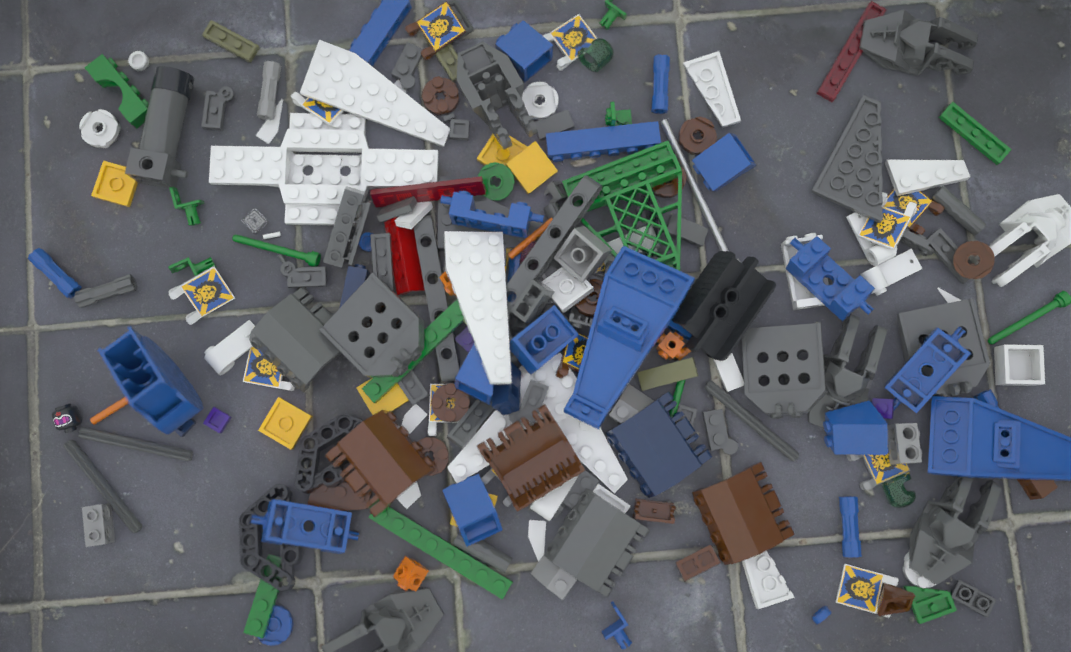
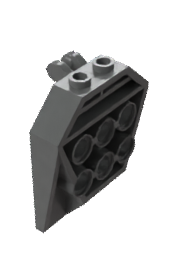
(352, 317)
(948, 319)
(773, 341)

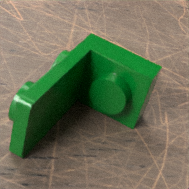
(617, 118)

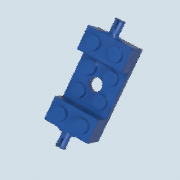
(464, 214)
(814, 264)
(940, 352)
(285, 523)

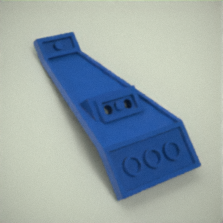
(641, 297)
(970, 443)

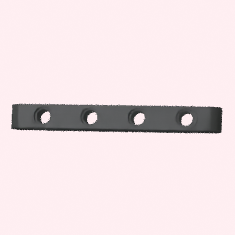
(547, 247)
(436, 294)

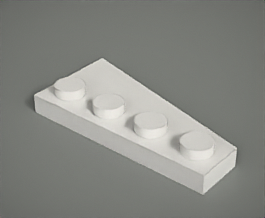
(714, 86)
(920, 175)
(765, 581)

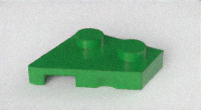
(930, 603)

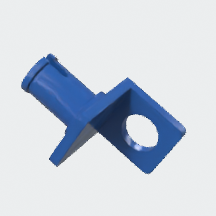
(617, 631)

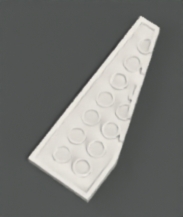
(356, 87)
(592, 450)

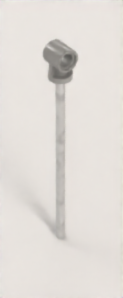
(694, 186)

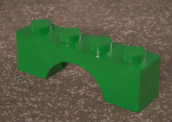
(106, 74)

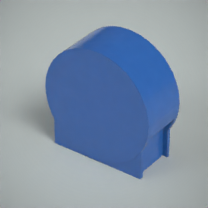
(151, 381)

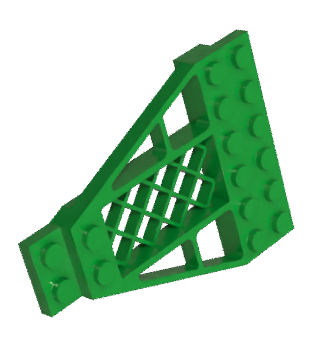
(633, 176)

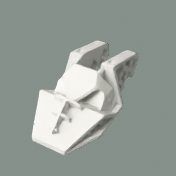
(1049, 219)

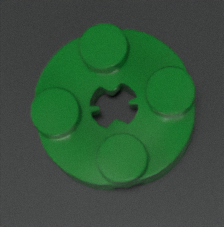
(507, 181)

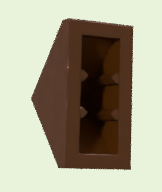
(894, 600)

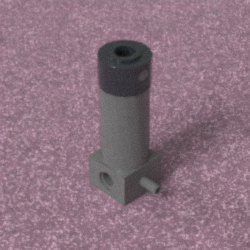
(155, 158)

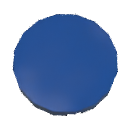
(279, 626)

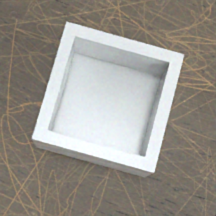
(1019, 365)

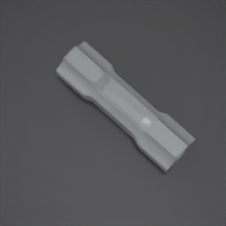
(271, 76)

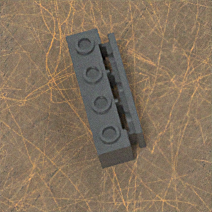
(343, 225)

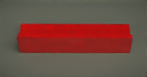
(405, 258)

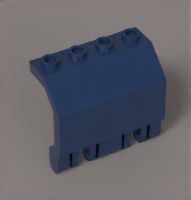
(657, 446)

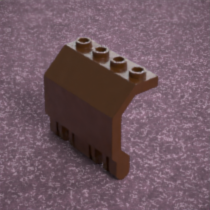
(532, 458)
(382, 459)
(742, 516)

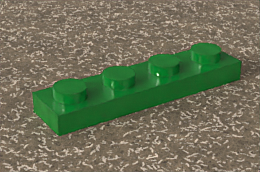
(974, 133)
(263, 603)

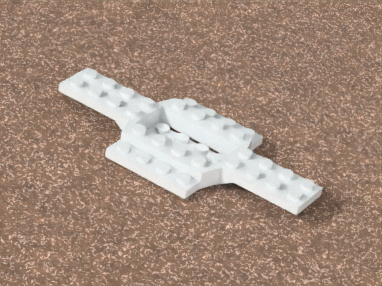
(317, 196)

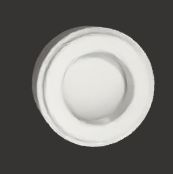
(138, 61)

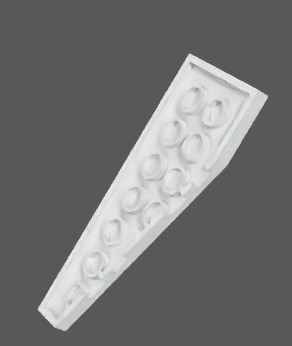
(478, 279)
(560, 390)

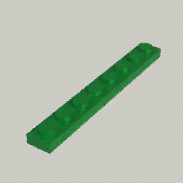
(433, 336)
(443, 551)

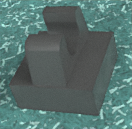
(557, 190)

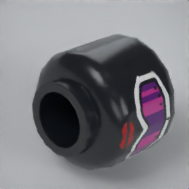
(66, 418)

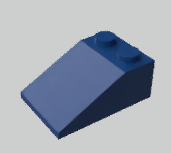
(542, 339)

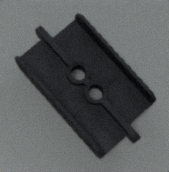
(746, 298)

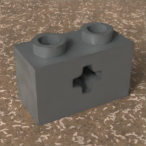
(532, 301)

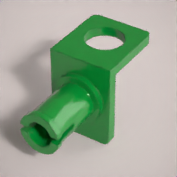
(612, 13)
(189, 207)
(196, 268)

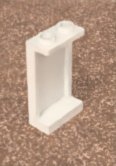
(800, 296)

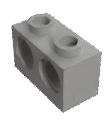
(899, 444)
(98, 525)

